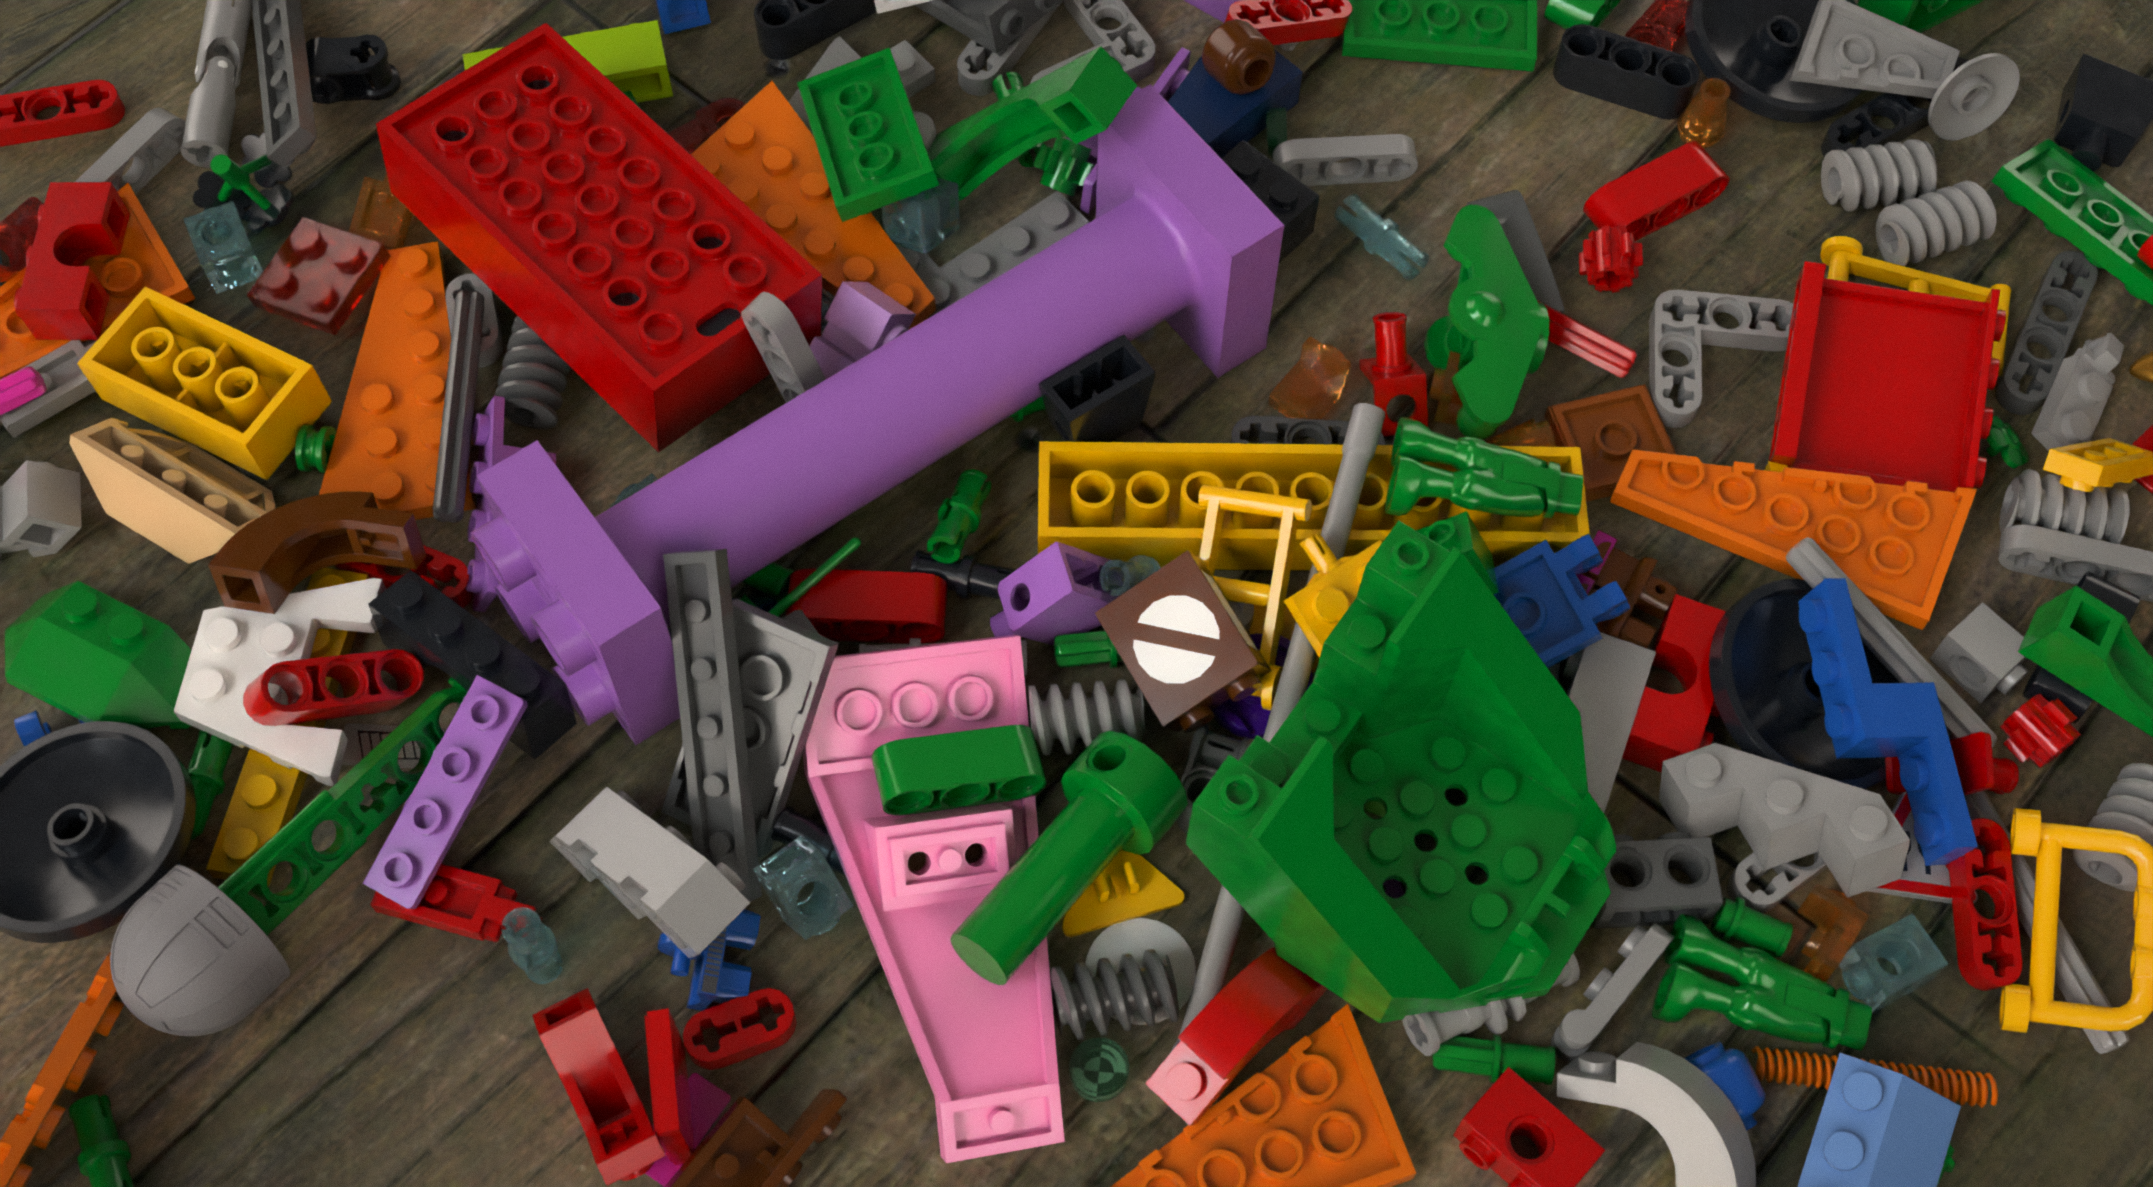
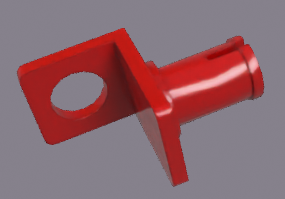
(1394, 370)
(1975, 767)

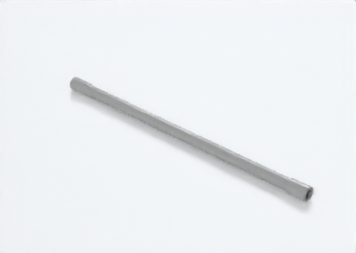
(1357, 453)

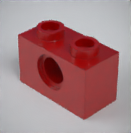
(1515, 1109)

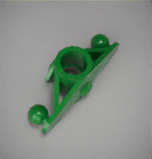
(1490, 324)

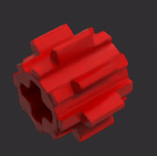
(1610, 258)
(2039, 730)

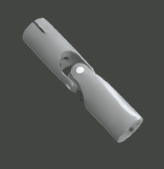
(214, 101)

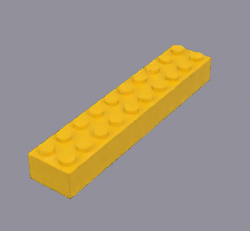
(1145, 501)

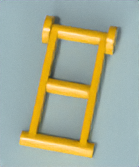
(1846, 257)
(1270, 596)

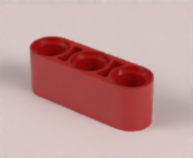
(1658, 191)
(874, 605)
(312, 701)

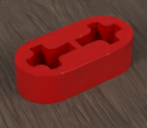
(744, 1042)

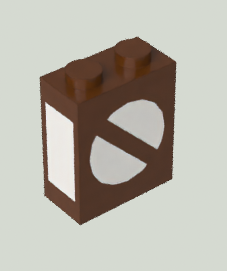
(1183, 643)

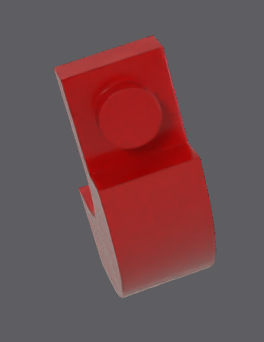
(1231, 1031)
(599, 1087)

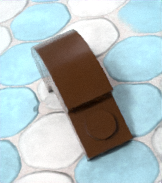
(307, 535)

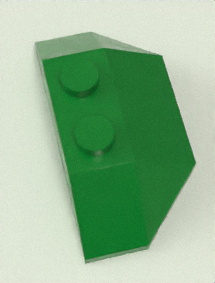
(97, 658)

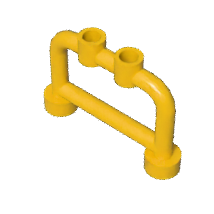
(2036, 1001)

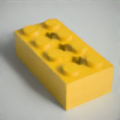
(205, 382)

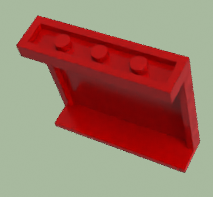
(1886, 383)

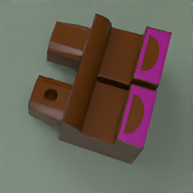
(1638, 584)

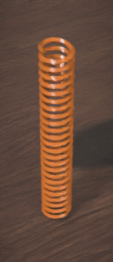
(1951, 1089)

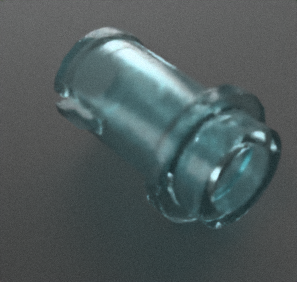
(1124, 575)

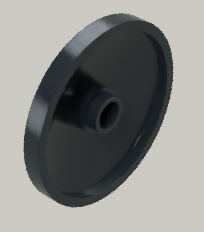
(1755, 53)
(1768, 687)
(88, 828)

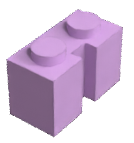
(858, 324)

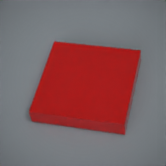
(669, 1086)

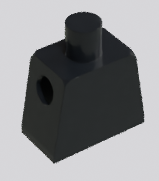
(2103, 113)
(1099, 394)

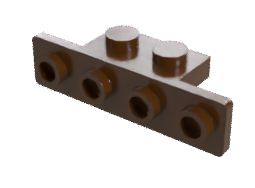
(753, 1150)

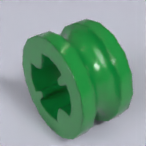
(314, 447)

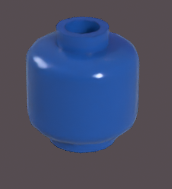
(1734, 1076)

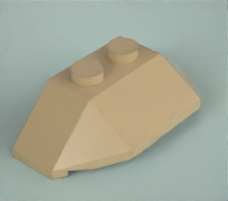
(168, 488)

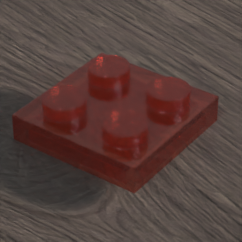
(318, 275)

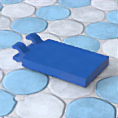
(1549, 601)

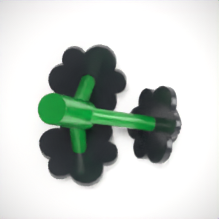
(232, 183)

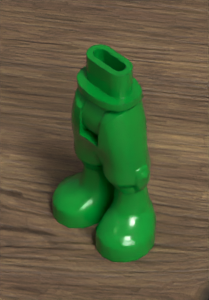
(1485, 478)
(1769, 995)

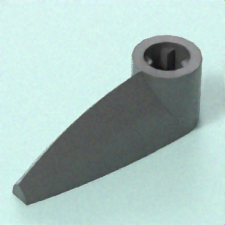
(1526, 244)

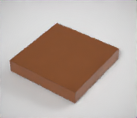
(1606, 432)

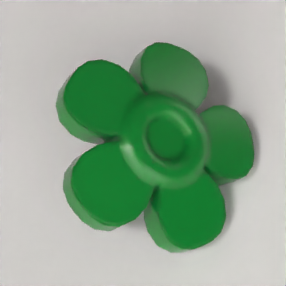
(2006, 440)

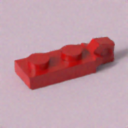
(458, 904)

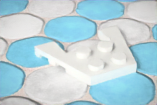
(242, 644)

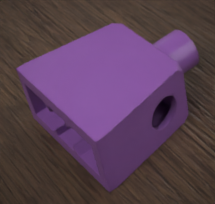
(1052, 595)

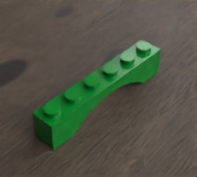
(1068, 102)
(2094, 653)

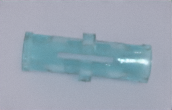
(1381, 237)
(532, 945)

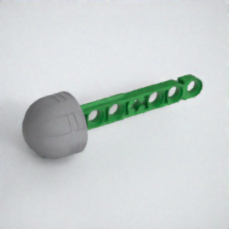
(200, 953)

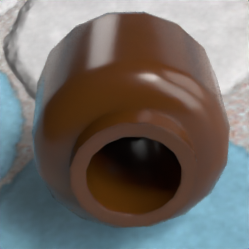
(1238, 57)

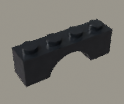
(443, 634)

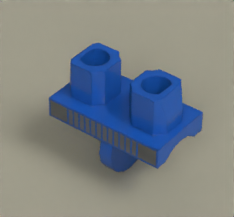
(711, 976)

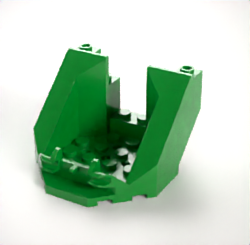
(1410, 699)

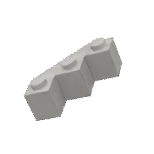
(39, 509)
(1785, 814)
(652, 870)

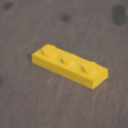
(2098, 464)

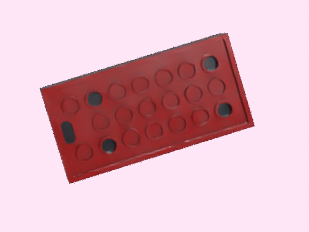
(597, 231)

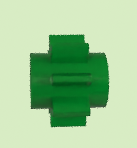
(1063, 165)

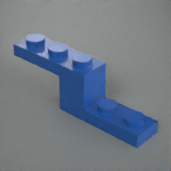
(1886, 722)

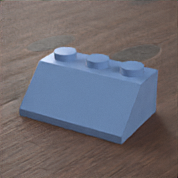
(1878, 1130)

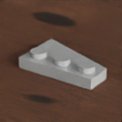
(1870, 53)

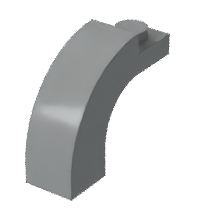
(1678, 1101)

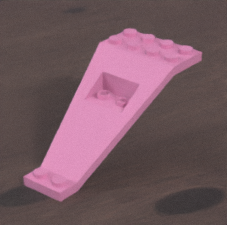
(978, 1041)

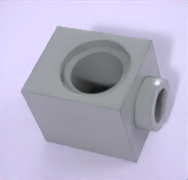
(1982, 654)

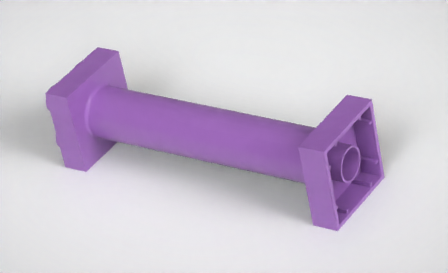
(1167, 243)

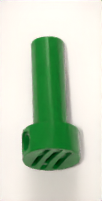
(1117, 801)

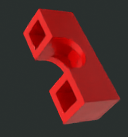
(57, 293)
(1677, 722)

